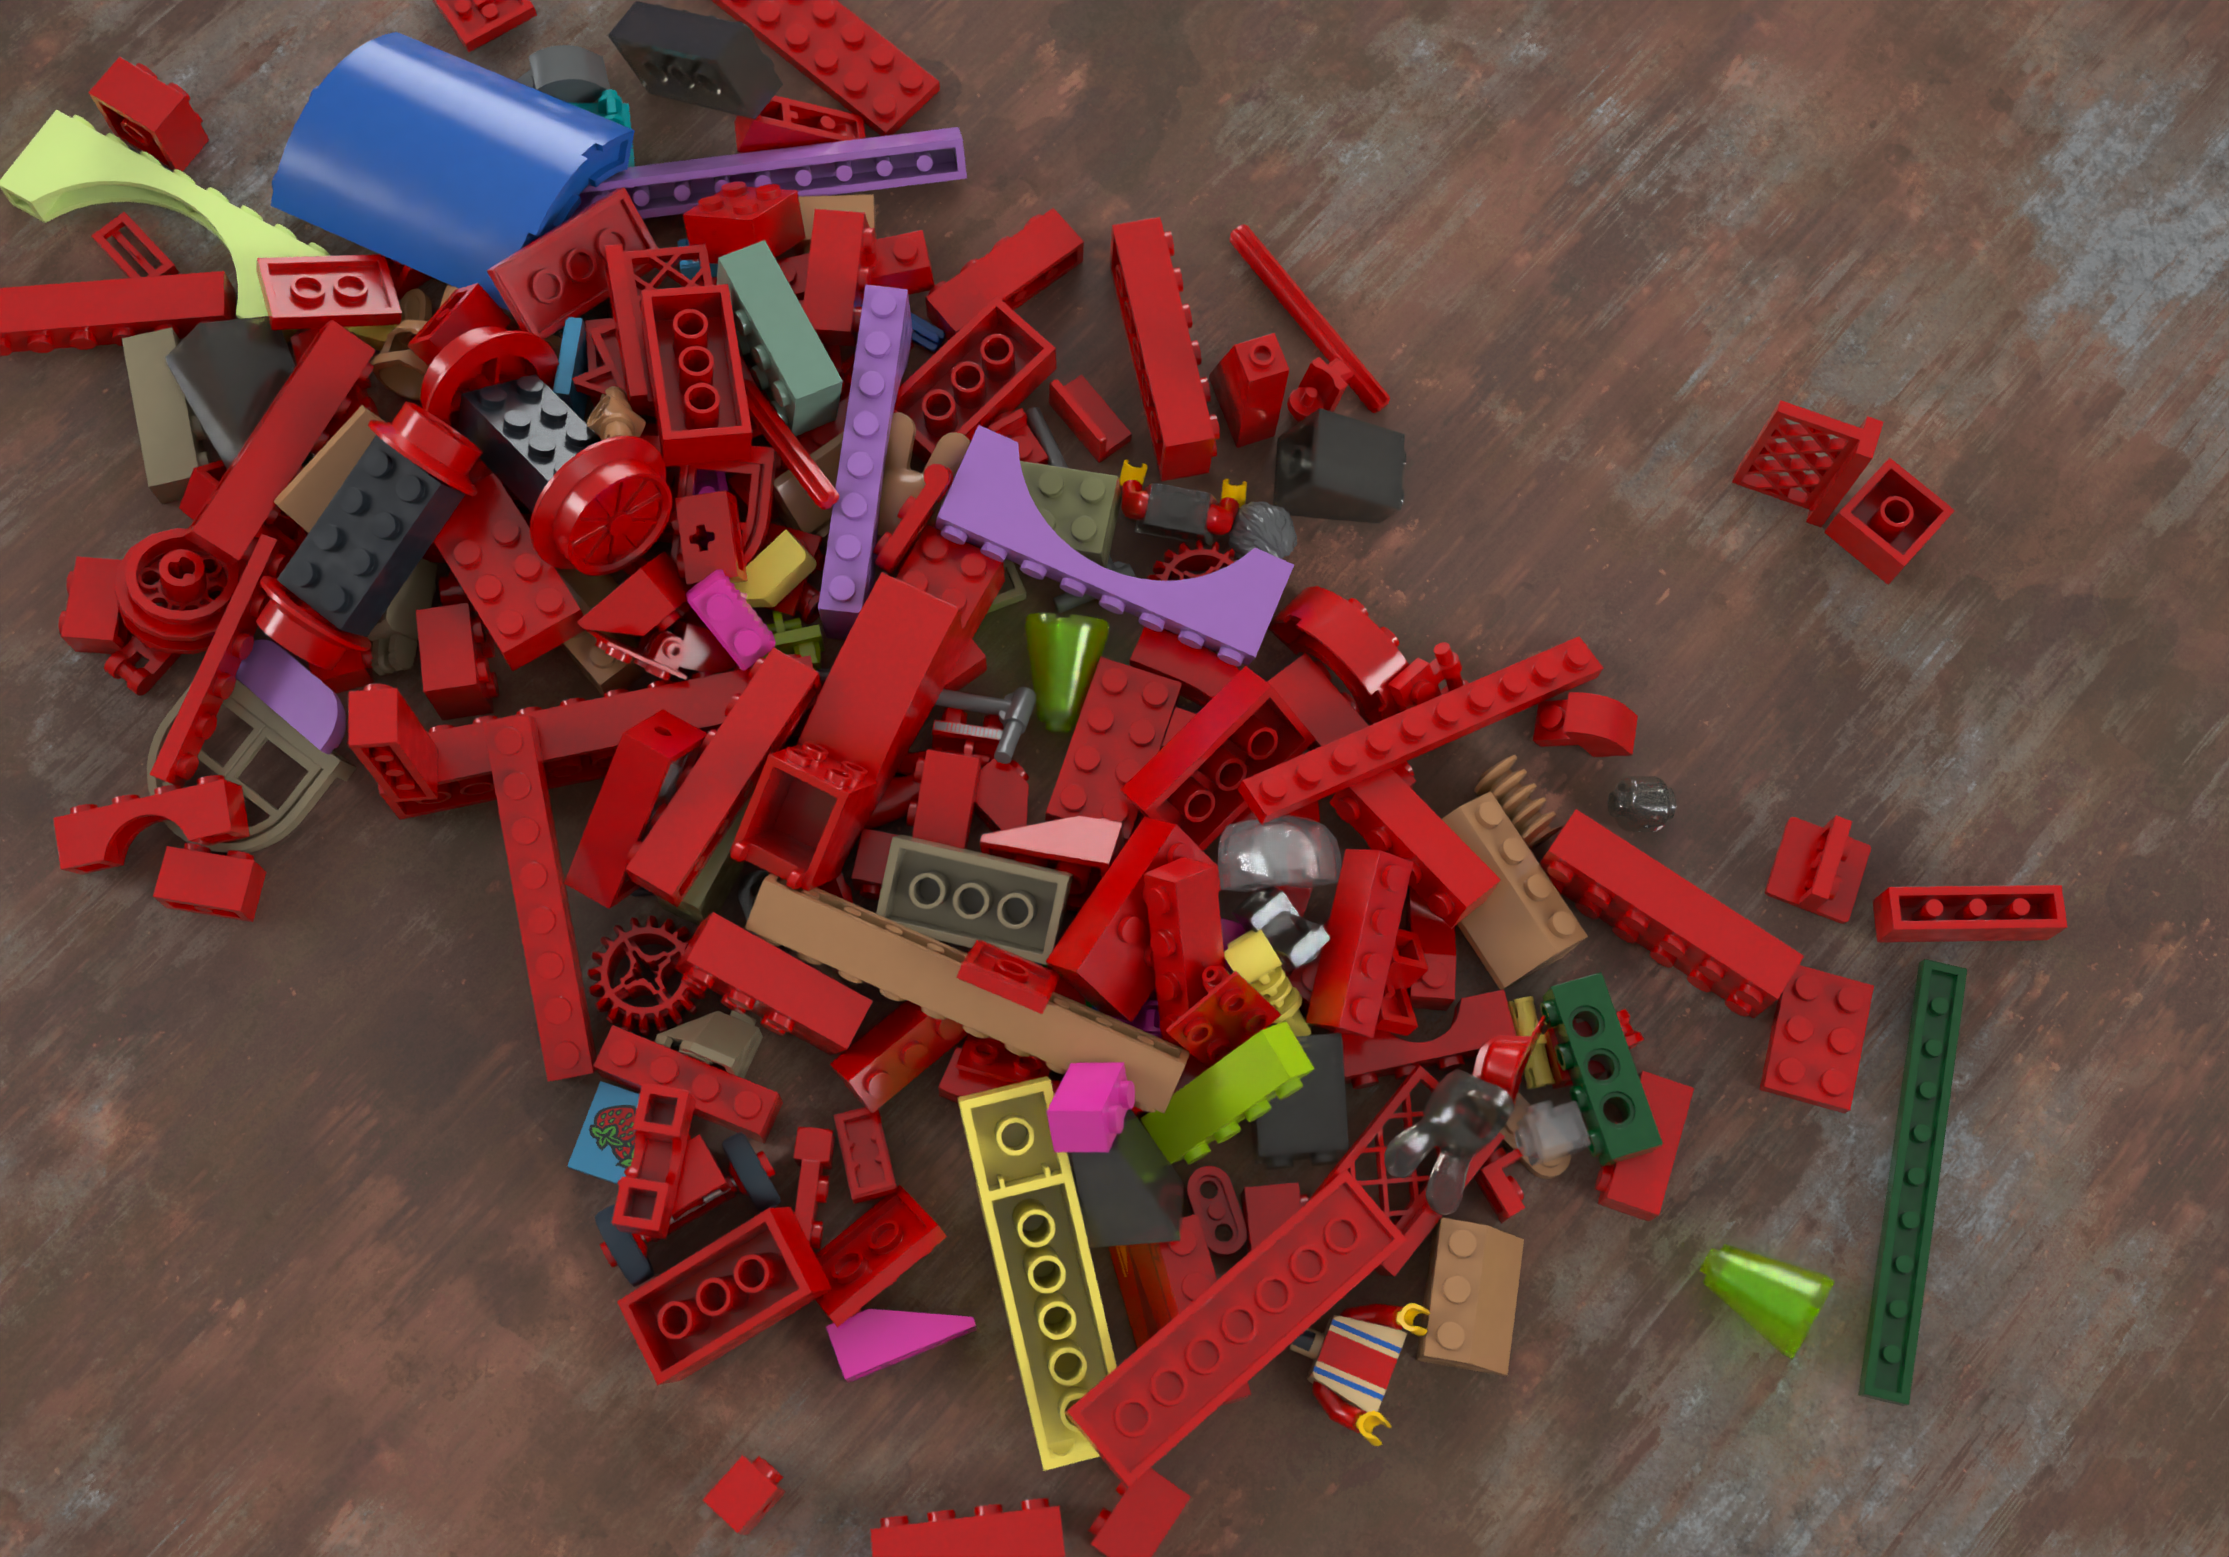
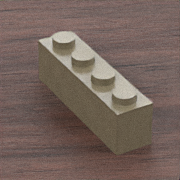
(164, 418)

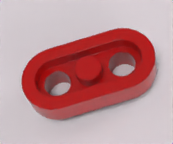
(1217, 1211)

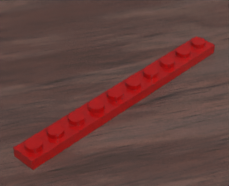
(1418, 730)

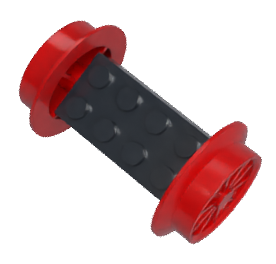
(589, 497)

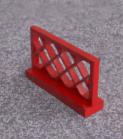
(627, 303)
(1834, 473)
(1417, 1217)

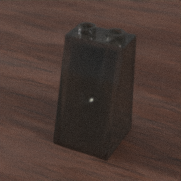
(231, 377)

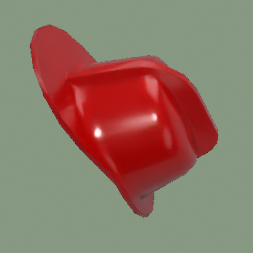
(1505, 1059)

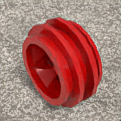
(184, 584)

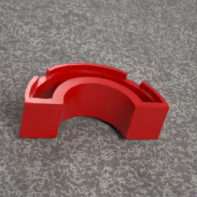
(1347, 643)

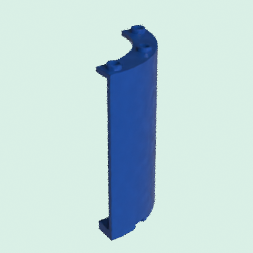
(440, 160)

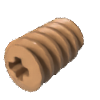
(1516, 802)

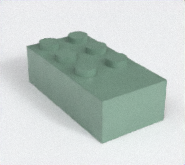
(779, 340)

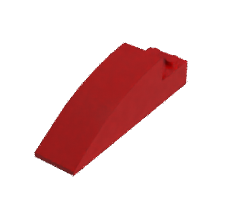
(902, 656)

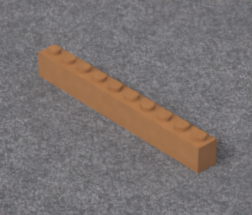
(925, 973)

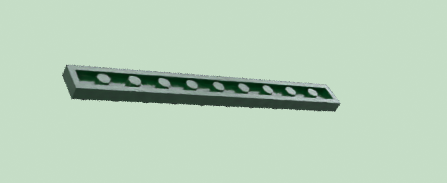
(1913, 1184)

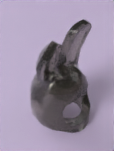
(1461, 1121)

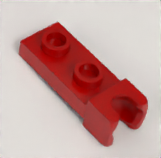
(813, 1153)

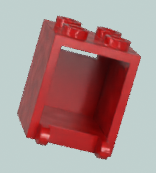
(803, 816)

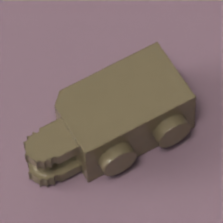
(396, 631)

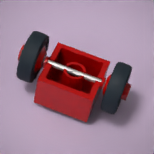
(699, 1190)

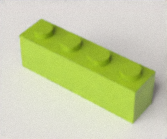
(1228, 1093)

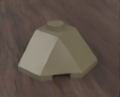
(717, 1040)

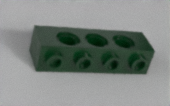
(1590, 1000)

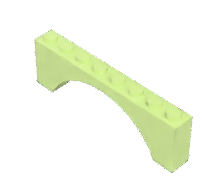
(78, 167)

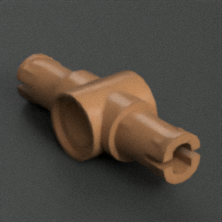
(615, 416)

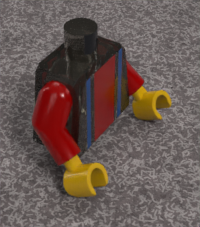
(1176, 510)

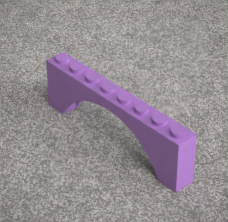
(853, 530)
(1217, 610)

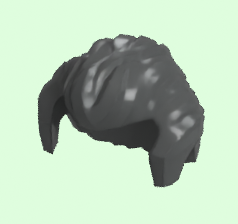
(1263, 528)

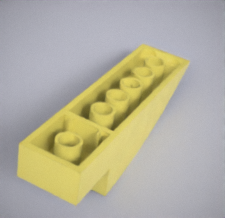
(1039, 1260)

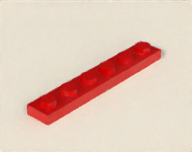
(217, 671)

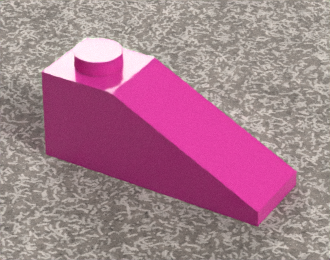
(887, 1337)

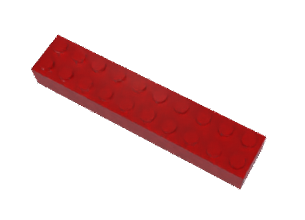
(576, 736)

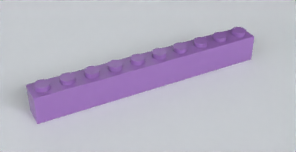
(809, 169)

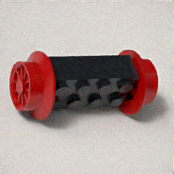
(369, 537)

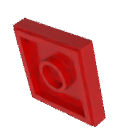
(1009, 976)

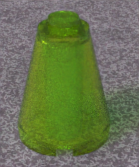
(1063, 664)
(1768, 1294)

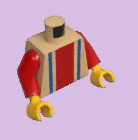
(1357, 1361)

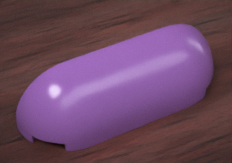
(294, 694)

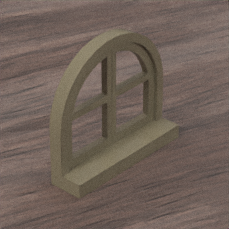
(267, 726)

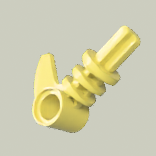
(1260, 966)

